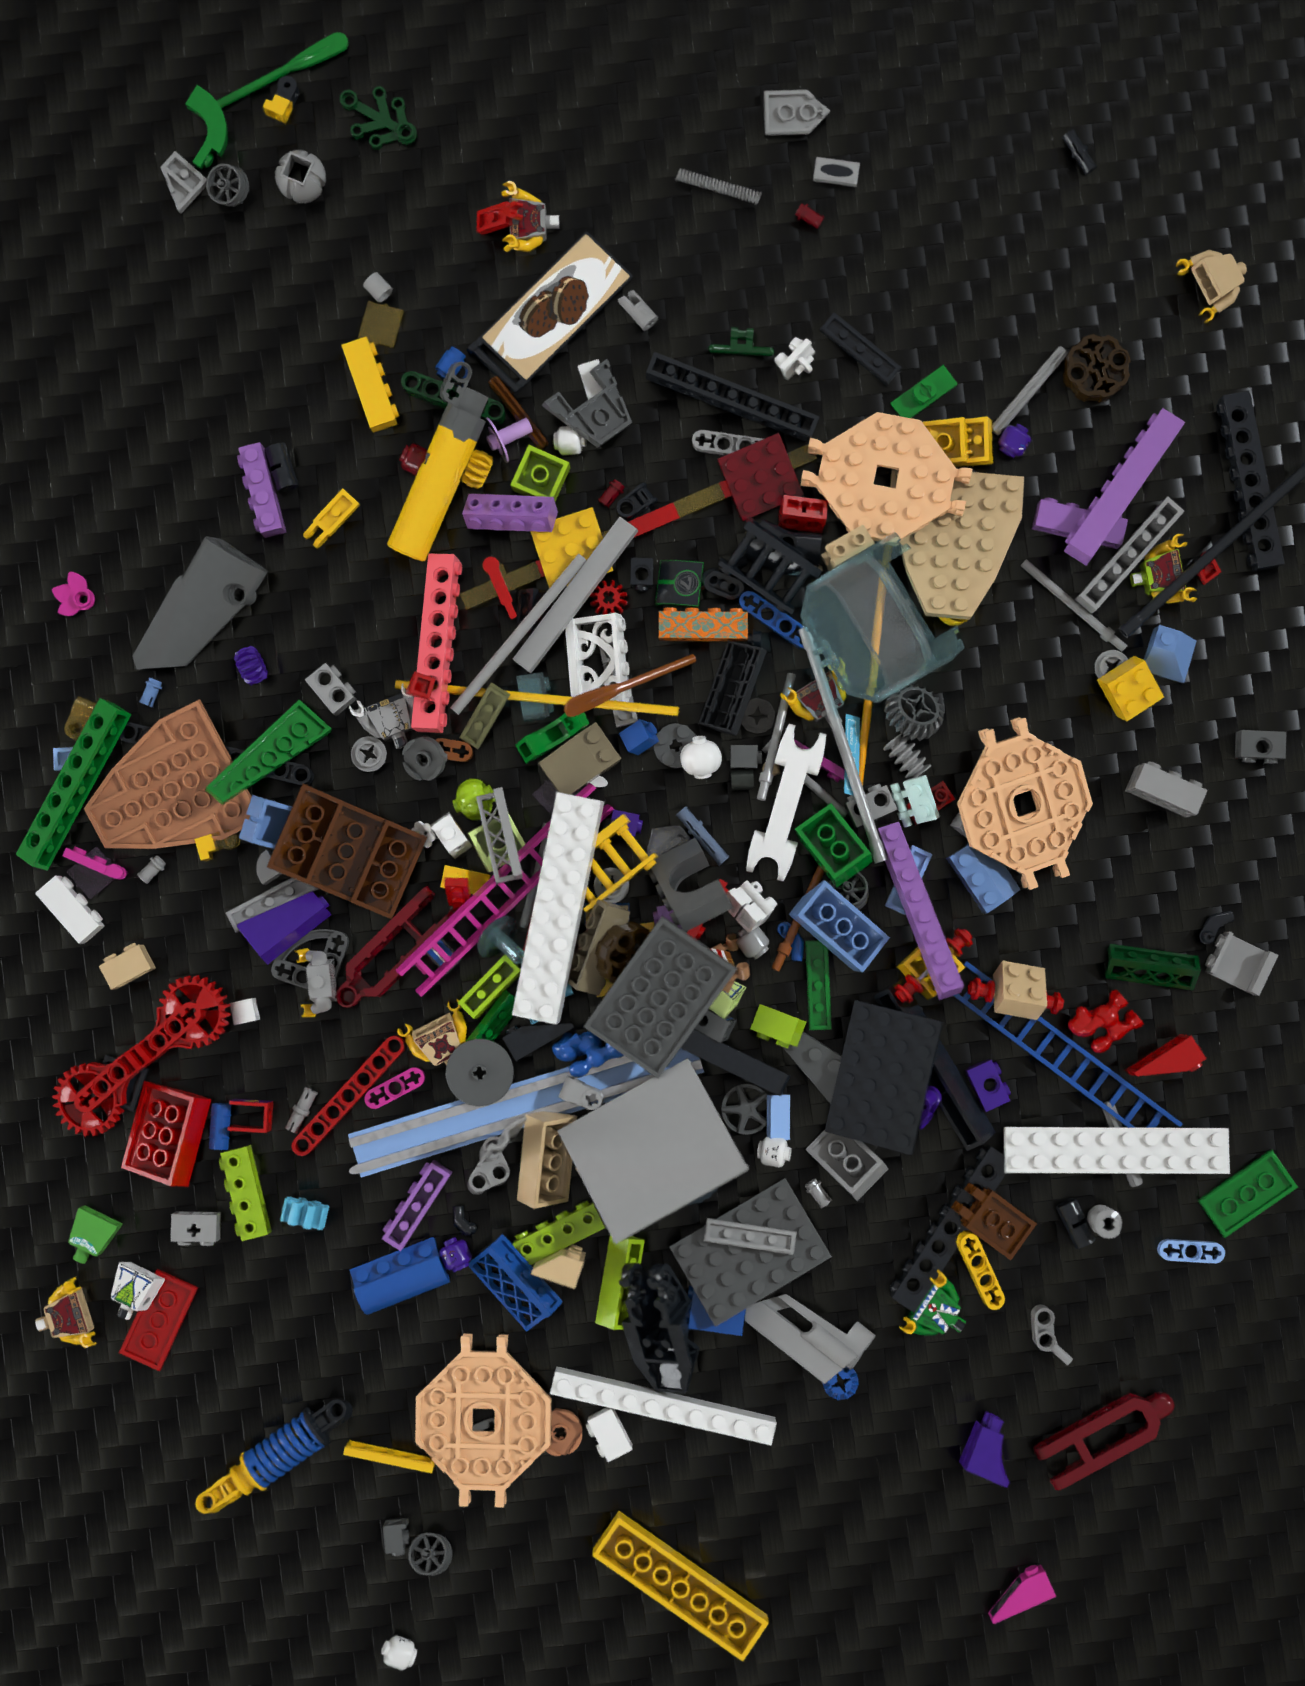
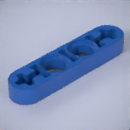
(773, 623)

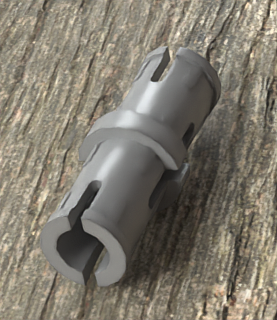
(301, 1110)

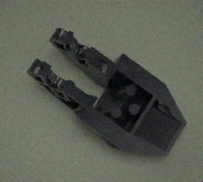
(659, 1327)

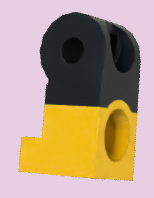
(283, 100)

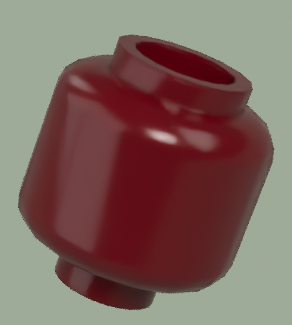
(412, 458)

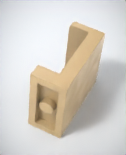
(846, 547)

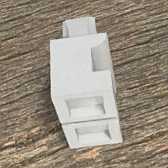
(750, 905)

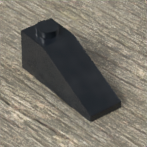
(531, 1037)

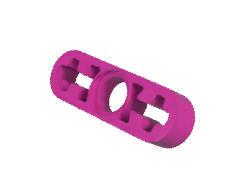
(377, 1090)

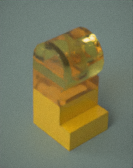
(207, 844)

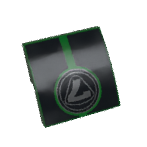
(679, 583)

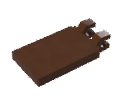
(995, 1221)

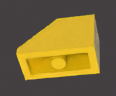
(475, 879)

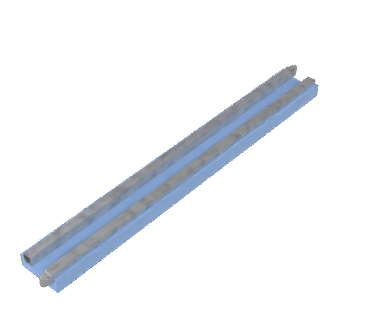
(463, 1124)

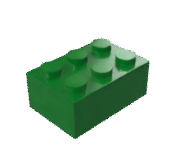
(833, 845)

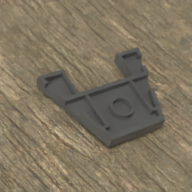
(598, 417)

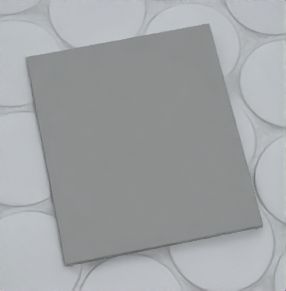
(652, 1150)

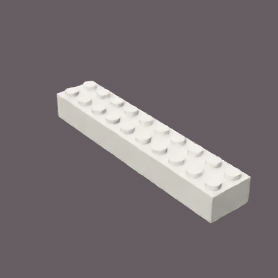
(558, 908)

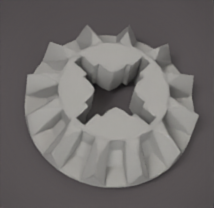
(1110, 657)
(367, 743)
(620, 893)

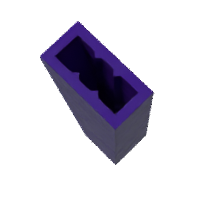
(284, 925)

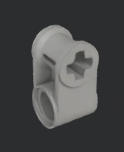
(576, 1092)

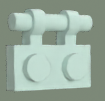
(920, 798)

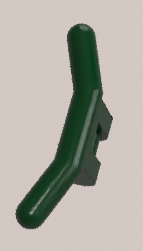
(741, 349)

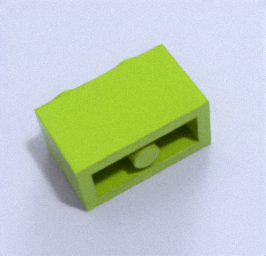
(778, 1025)

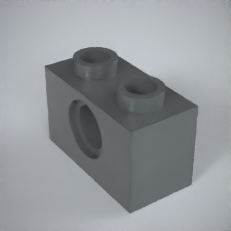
(1272, 740)

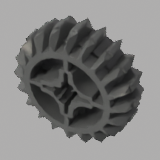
(914, 712)

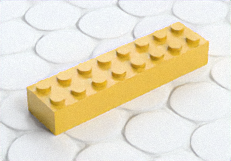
(680, 1585)

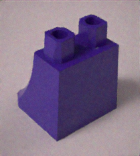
(983, 1450)

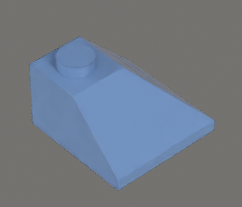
(1169, 653)

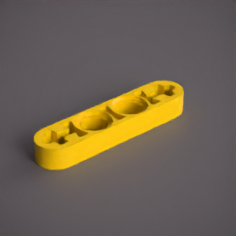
(982, 1269)

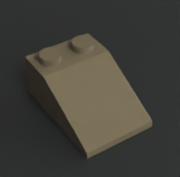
(580, 760)

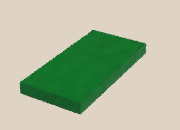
(1247, 1193)

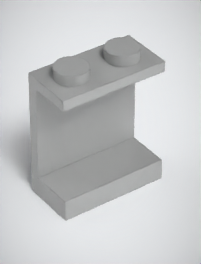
(1240, 963)

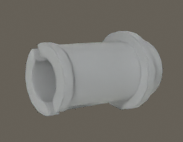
(151, 869)
(818, 1193)

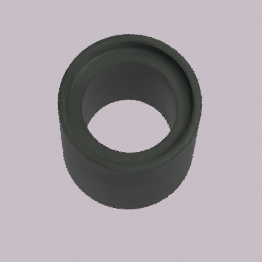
(742, 779)

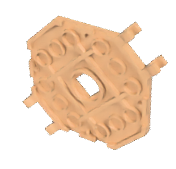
(894, 443)
(1057, 791)
(446, 1420)

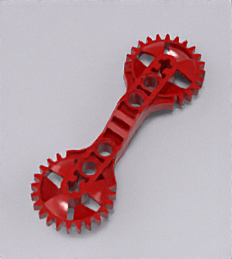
(141, 1055)

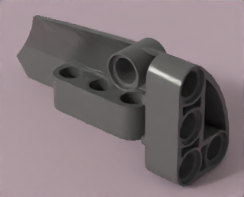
(199, 605)

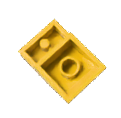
(964, 440)

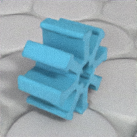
(304, 1213)

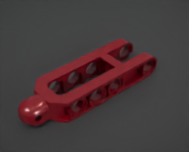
(355, 986)
(1153, 1408)

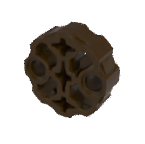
(1083, 360)
(622, 952)

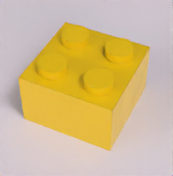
(1130, 688)

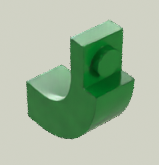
(208, 109)
(551, 736)

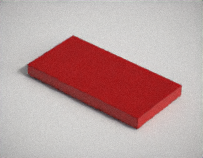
(157, 1327)

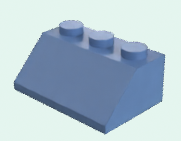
(983, 878)

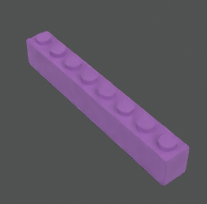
(1124, 486)
(920, 912)

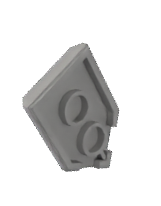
(792, 112)

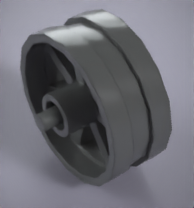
(227, 185)
(849, 891)
(430, 1554)

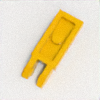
(332, 517)

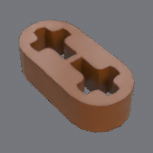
(453, 744)

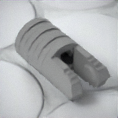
(638, 310)

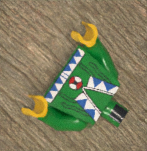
(936, 1310)

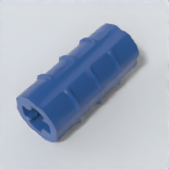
(218, 1126)

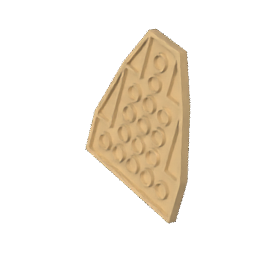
(959, 556)

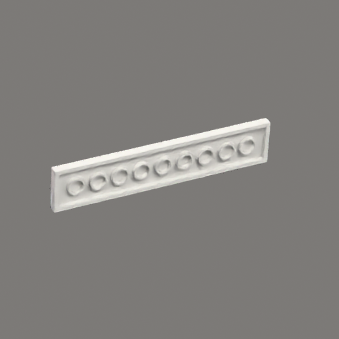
(1116, 1150)

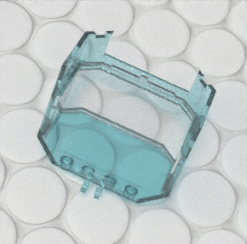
(872, 626)

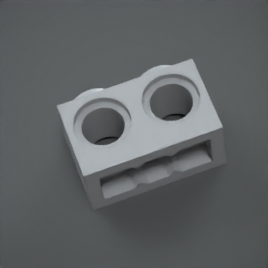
(327, 692)
(877, 811)

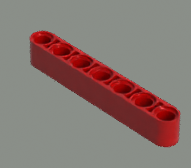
(339, 1100)

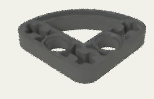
(312, 935)

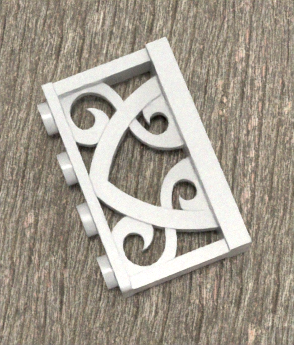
(576, 638)

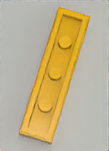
(389, 1456)

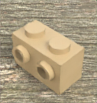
(126, 966)

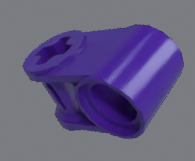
(931, 1103)

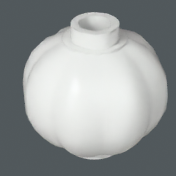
(701, 757)

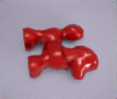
(1105, 1016)

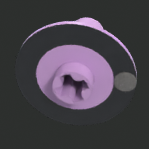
(499, 438)

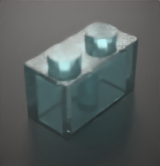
(534, 684)

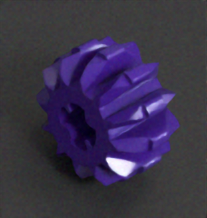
(250, 665)

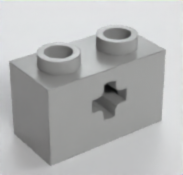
(207, 1222)

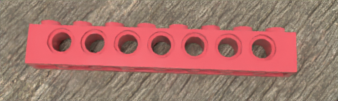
(437, 566)

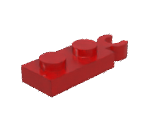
(497, 217)
(457, 891)

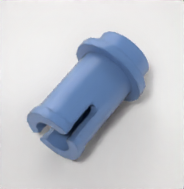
(150, 692)

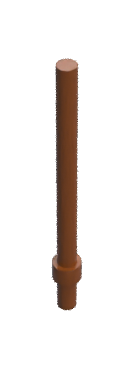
(785, 948)

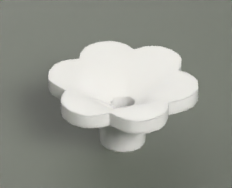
(426, 830)

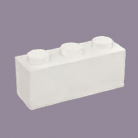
(70, 909)

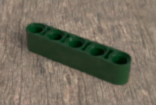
(425, 383)

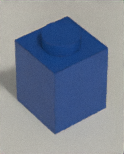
(639, 736)

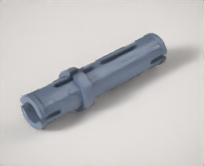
(700, 833)

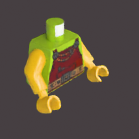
(1161, 568)

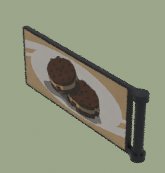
(551, 311)

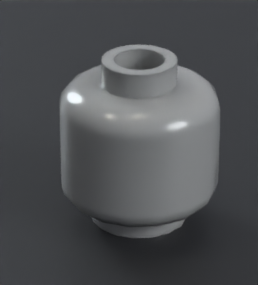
(753, 943)

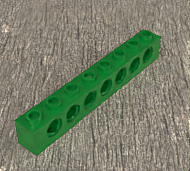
(73, 784)

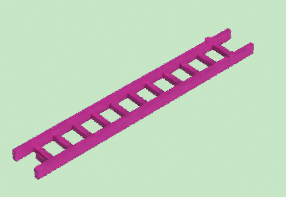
(414, 958)

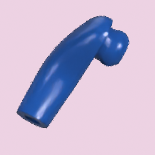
(797, 945)

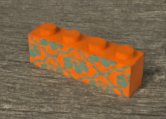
(703, 626)

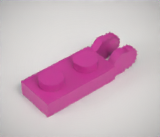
(97, 863)

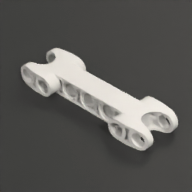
(775, 840)

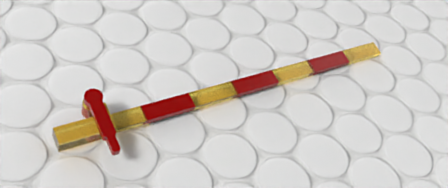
(502, 582)

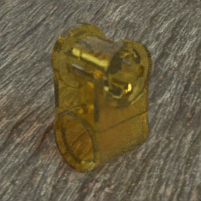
(79, 716)

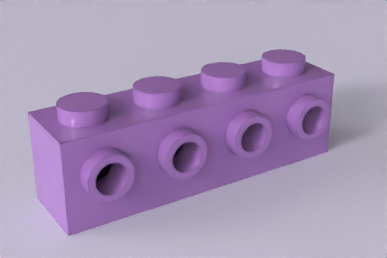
(262, 490)
(510, 512)
(414, 1209)

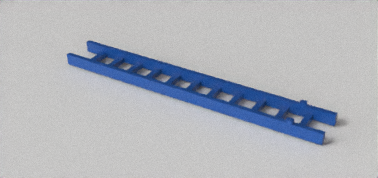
(1070, 1044)

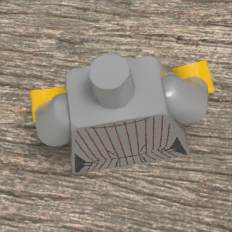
(320, 981)

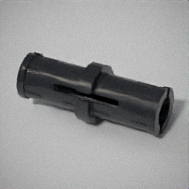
(1079, 152)

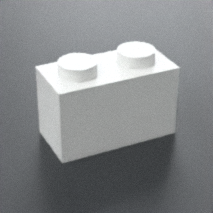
(609, 1433)

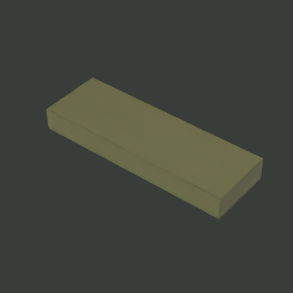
(484, 715)

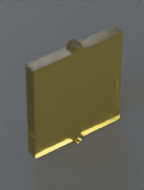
(381, 324)

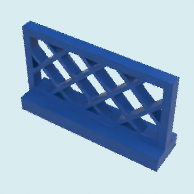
(535, 1289)

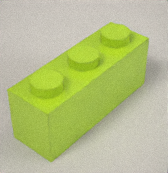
(490, 987)

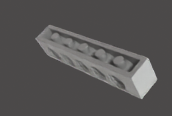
(1129, 555)

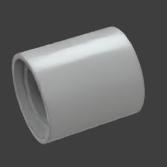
(377, 287)

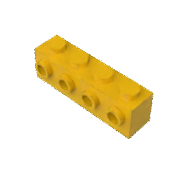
(369, 384)

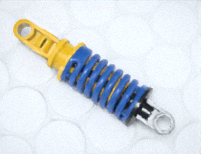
(276, 1455)

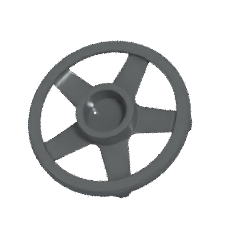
(745, 1109)

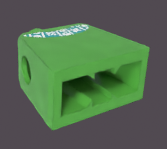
(91, 1233)

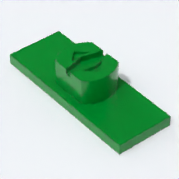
(924, 393)

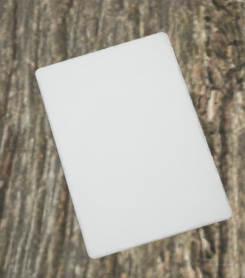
(590, 384)

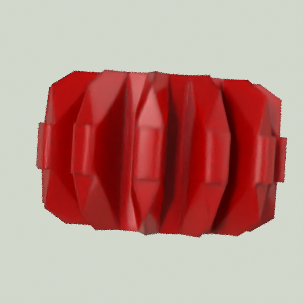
(609, 590)

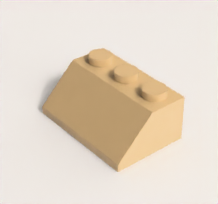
(561, 1266)

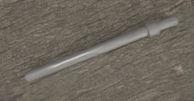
(1107, 634)
(766, 776)

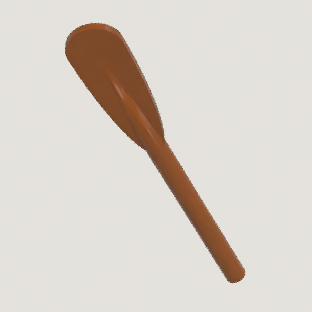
(596, 697)

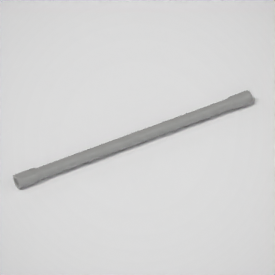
(875, 844)

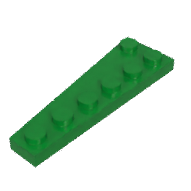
(278, 744)

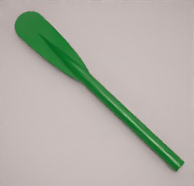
(314, 54)

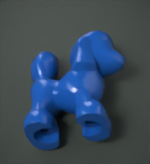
(576, 1045)

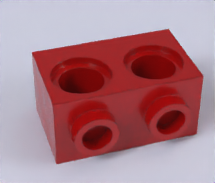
(803, 514)

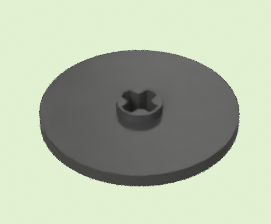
(489, 1057)

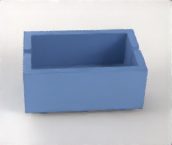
(265, 821)

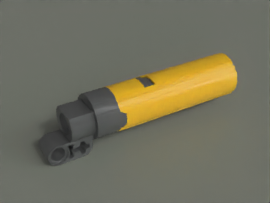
(441, 469)

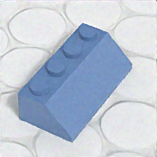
(839, 926)

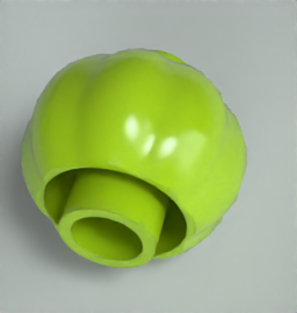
(466, 798)

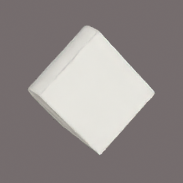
(244, 1011)

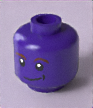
(455, 1254)

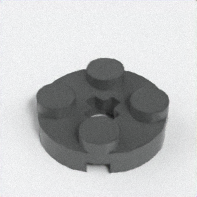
(666, 736)
(434, 752)

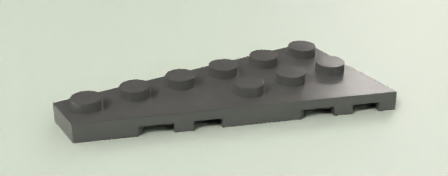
(819, 1065)

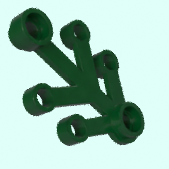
(381, 120)

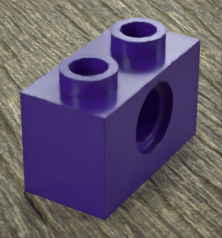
(988, 1098)

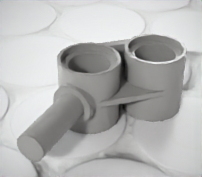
(1047, 1327)

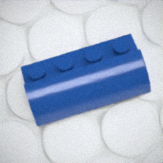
(399, 1276)

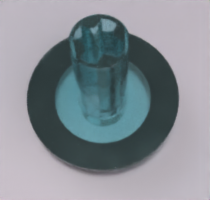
(499, 938)

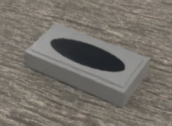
(836, 171)

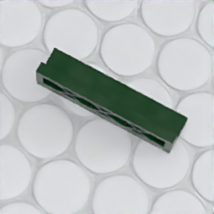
(1154, 963)

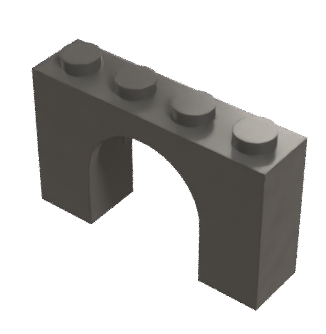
(692, 907)

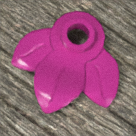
(71, 595)

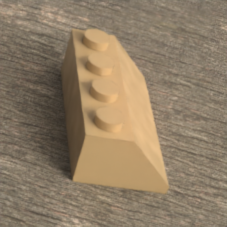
(544, 1160)

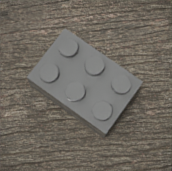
(1166, 789)

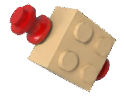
(1017, 991)

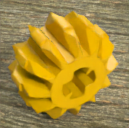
(477, 469)

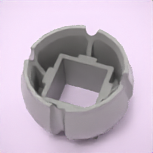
(312, 183)

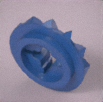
(850, 1385)

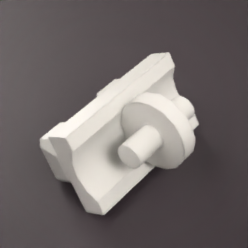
(798, 360)

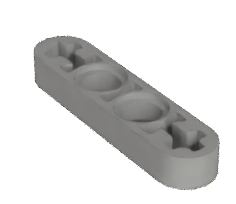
(735, 441)

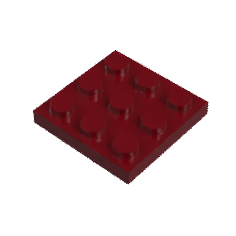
(759, 476)

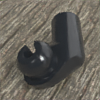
(462, 1224)

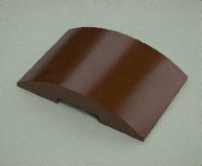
(346, 851)

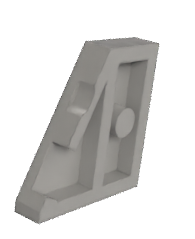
(183, 180)

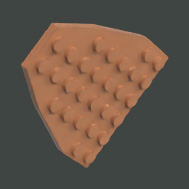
(160, 786)

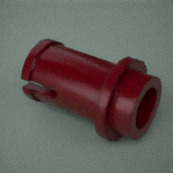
(809, 215)
(611, 493)

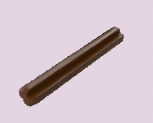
(517, 411)

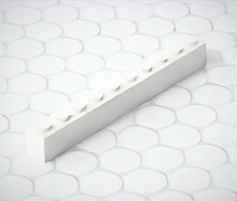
(663, 1405)

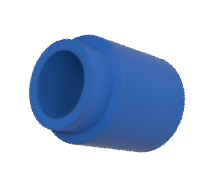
(448, 358)

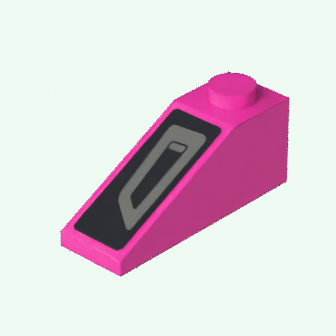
(1025, 1592)

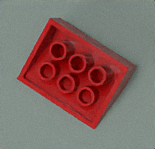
(166, 1134)

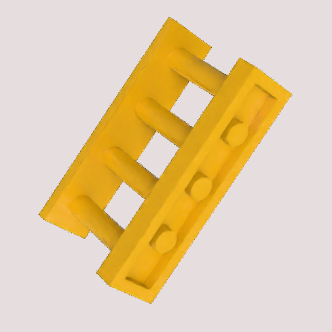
(603, 842)

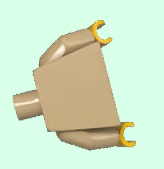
(1217, 277)

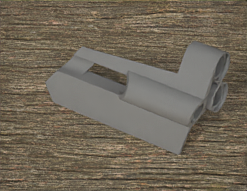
(492, 1158)
(822, 1349)

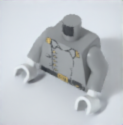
(388, 718)

